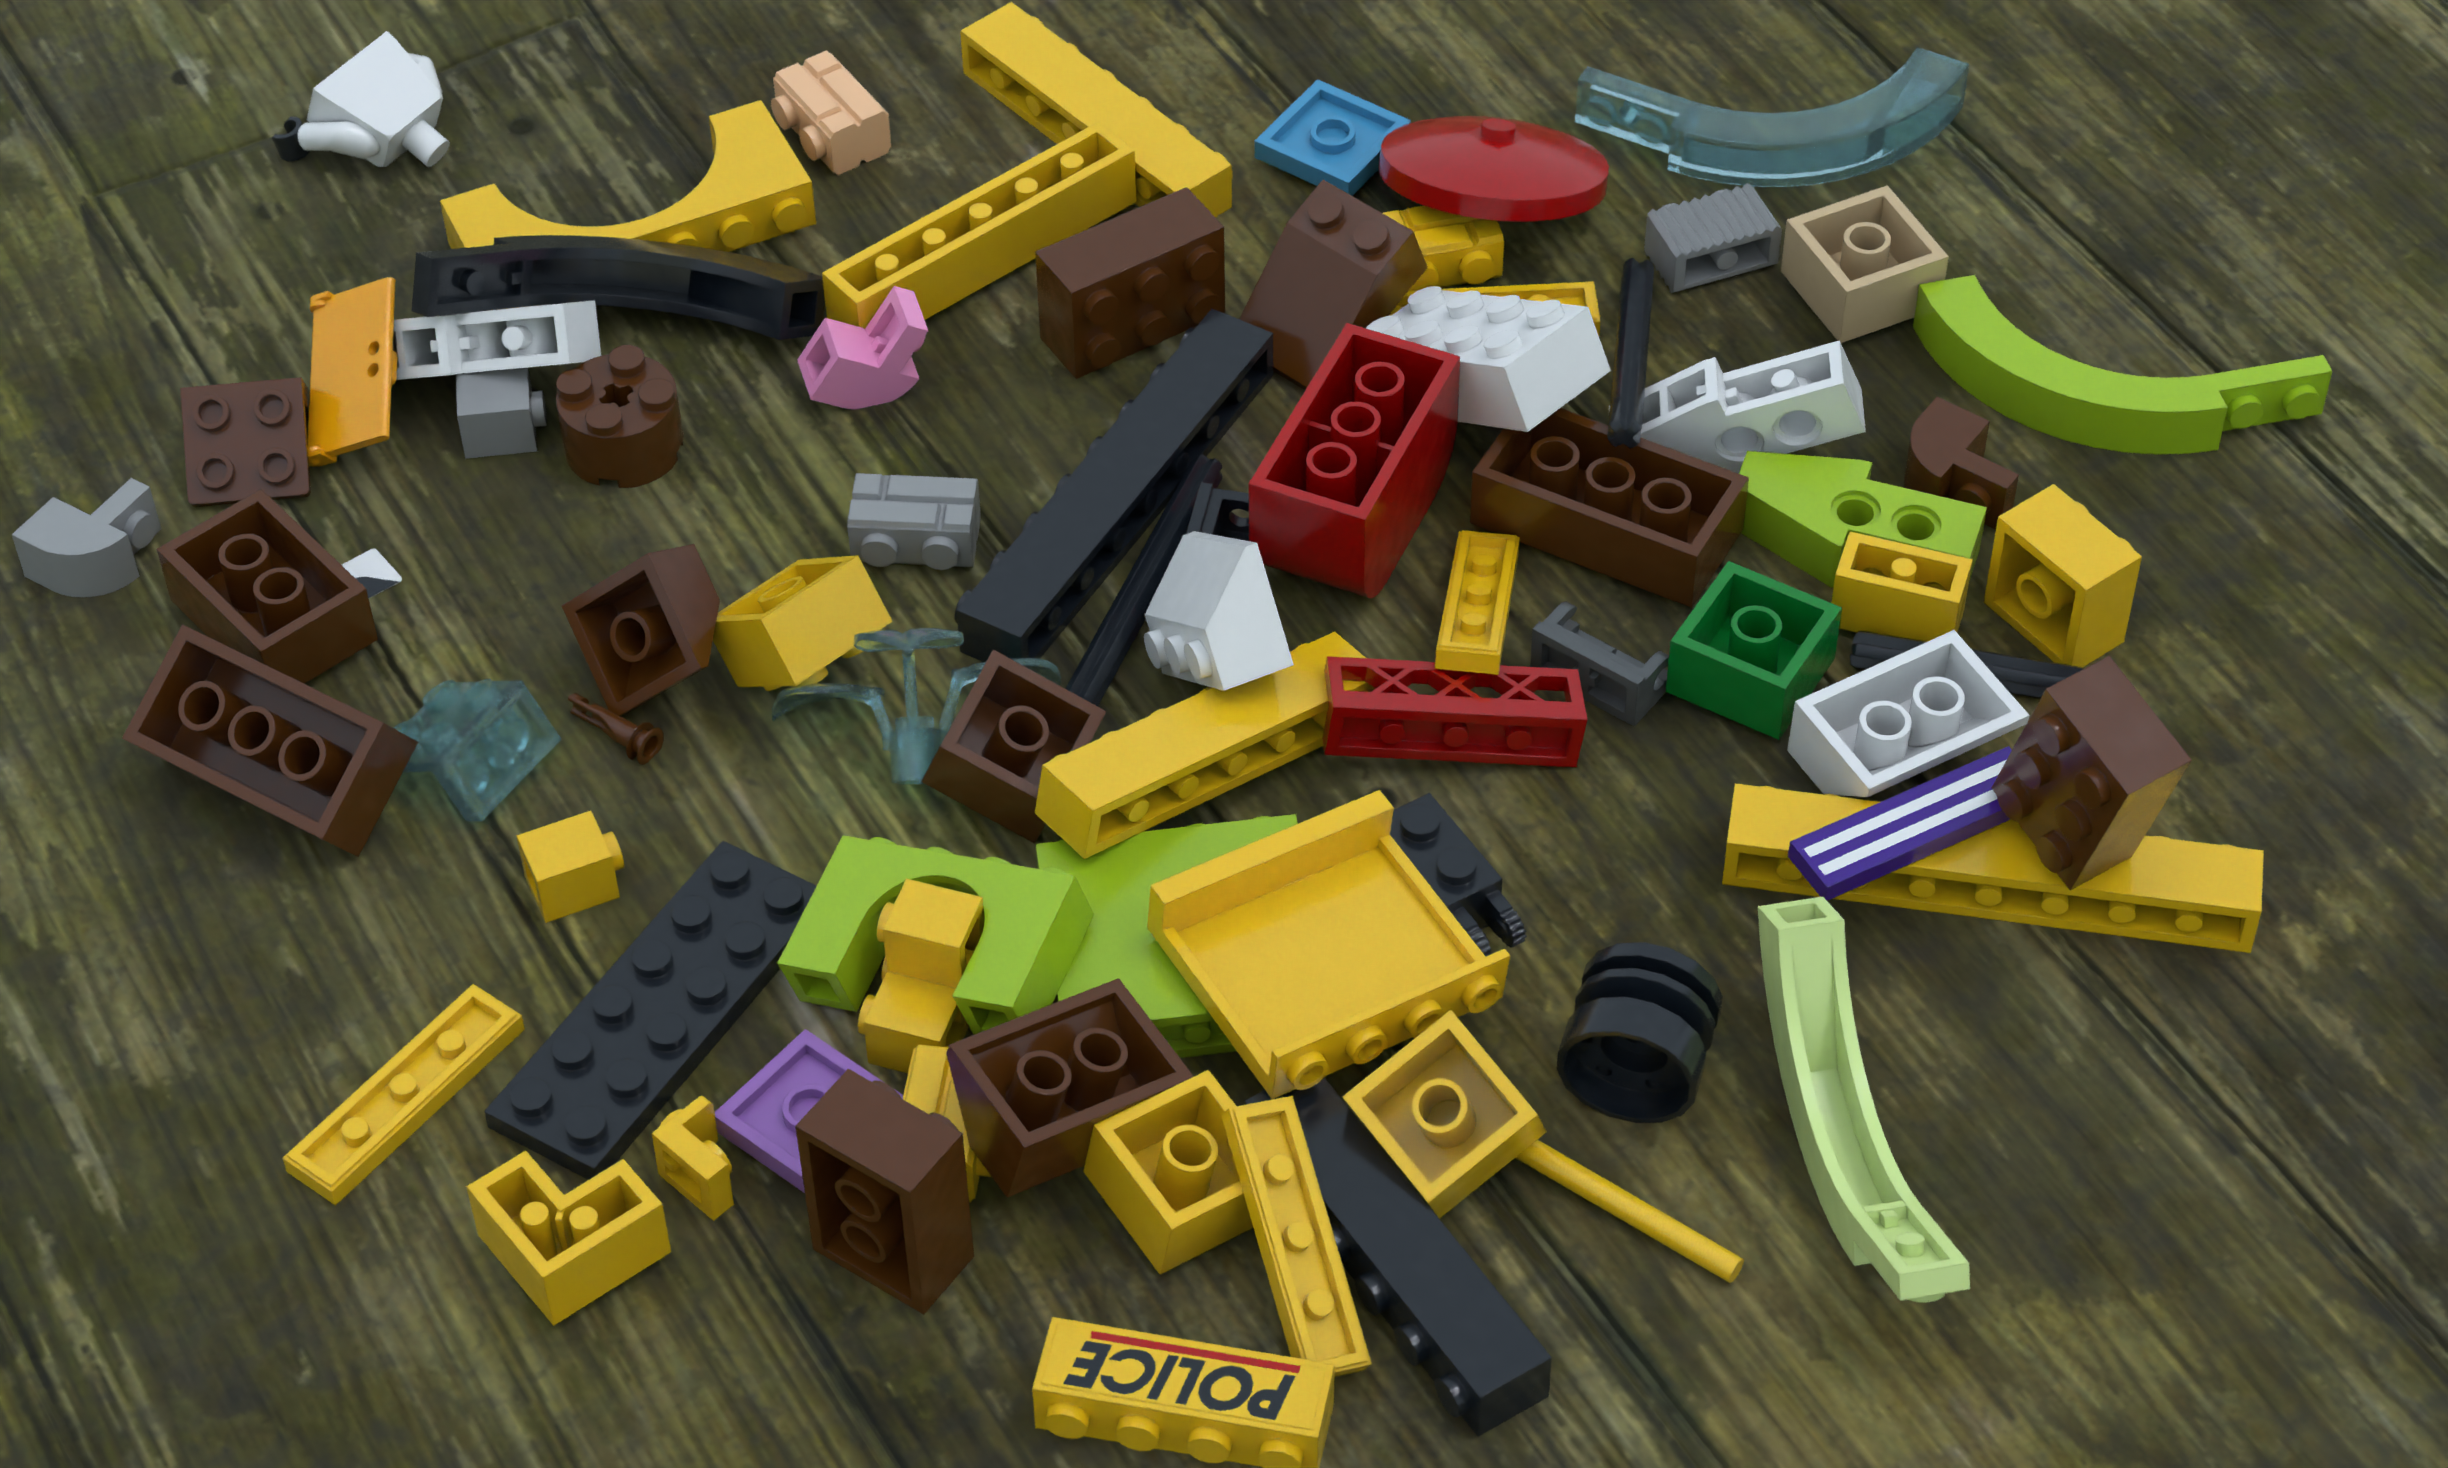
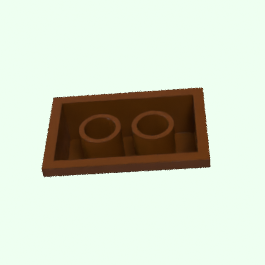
(1051, 1076)

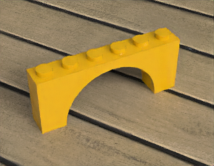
(745, 198)

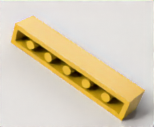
(1067, 93)
(989, 229)
(1189, 752)

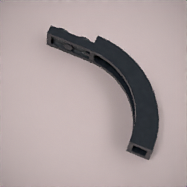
(620, 273)

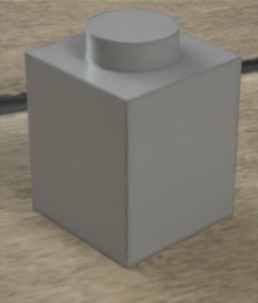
(498, 412)

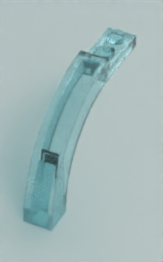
(1784, 146)

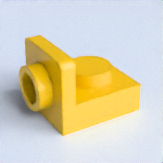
(692, 1159)

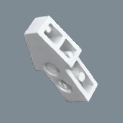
(496, 340)
(1756, 408)

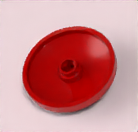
(1493, 168)

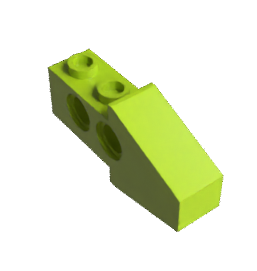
(1811, 503)

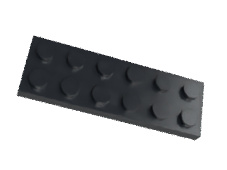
(654, 1014)

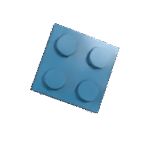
(1328, 138)

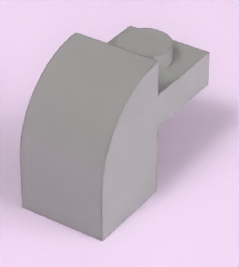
(87, 552)

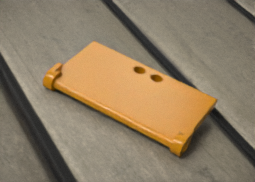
(347, 375)

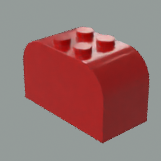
(1357, 462)

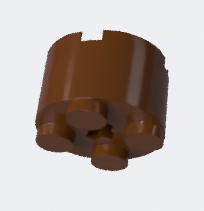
(619, 418)

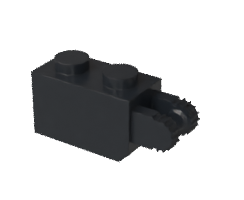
(1456, 871)

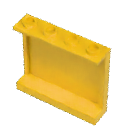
(1320, 946)

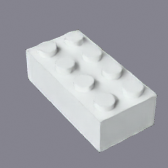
(1514, 353)

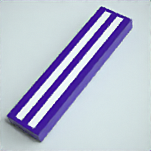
(1901, 828)

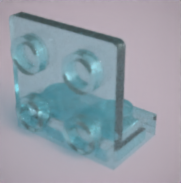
(479, 740)

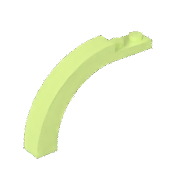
(1834, 1109)

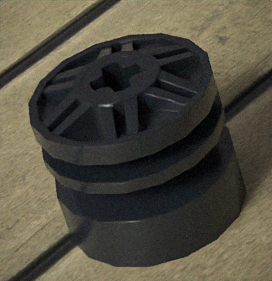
(1639, 1033)

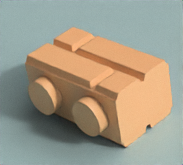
(830, 113)

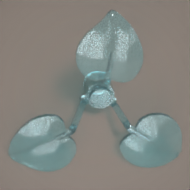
(915, 738)

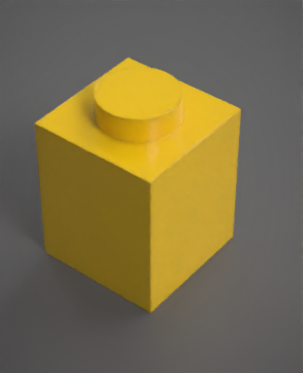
(570, 865)

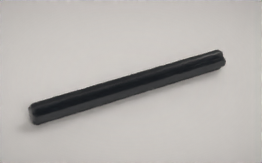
(1631, 354)
(1132, 601)

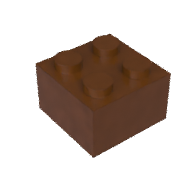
(1003, 739)

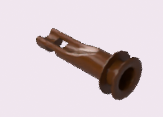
(639, 740)

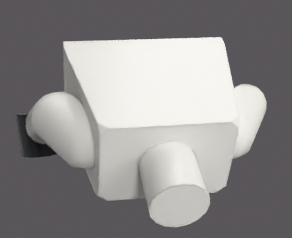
(372, 109)

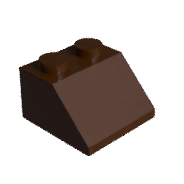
(646, 626)

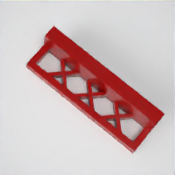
(1454, 721)

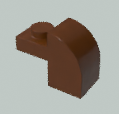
(1950, 462)

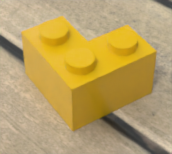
(927, 949)
(568, 1244)

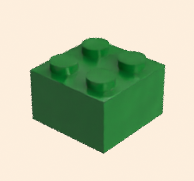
(1753, 649)

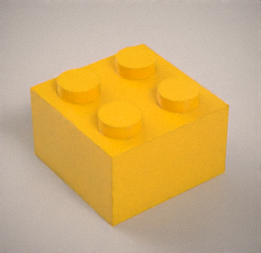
(2062, 578)
(798, 623)
(1445, 1113)
(1171, 1172)

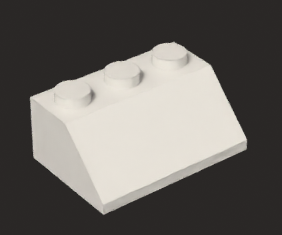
(1215, 615)
(1900, 718)

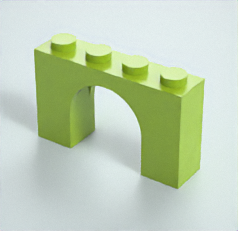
(1017, 967)

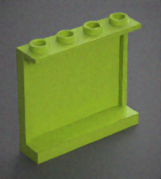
(1118, 936)

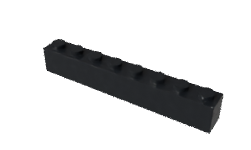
(1115, 490)

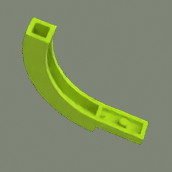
(2095, 404)

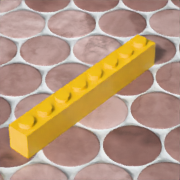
(2160, 894)

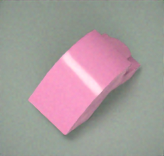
(869, 364)

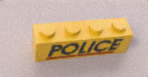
(1182, 1396)

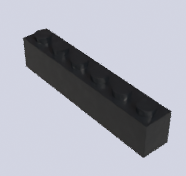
(1418, 1273)

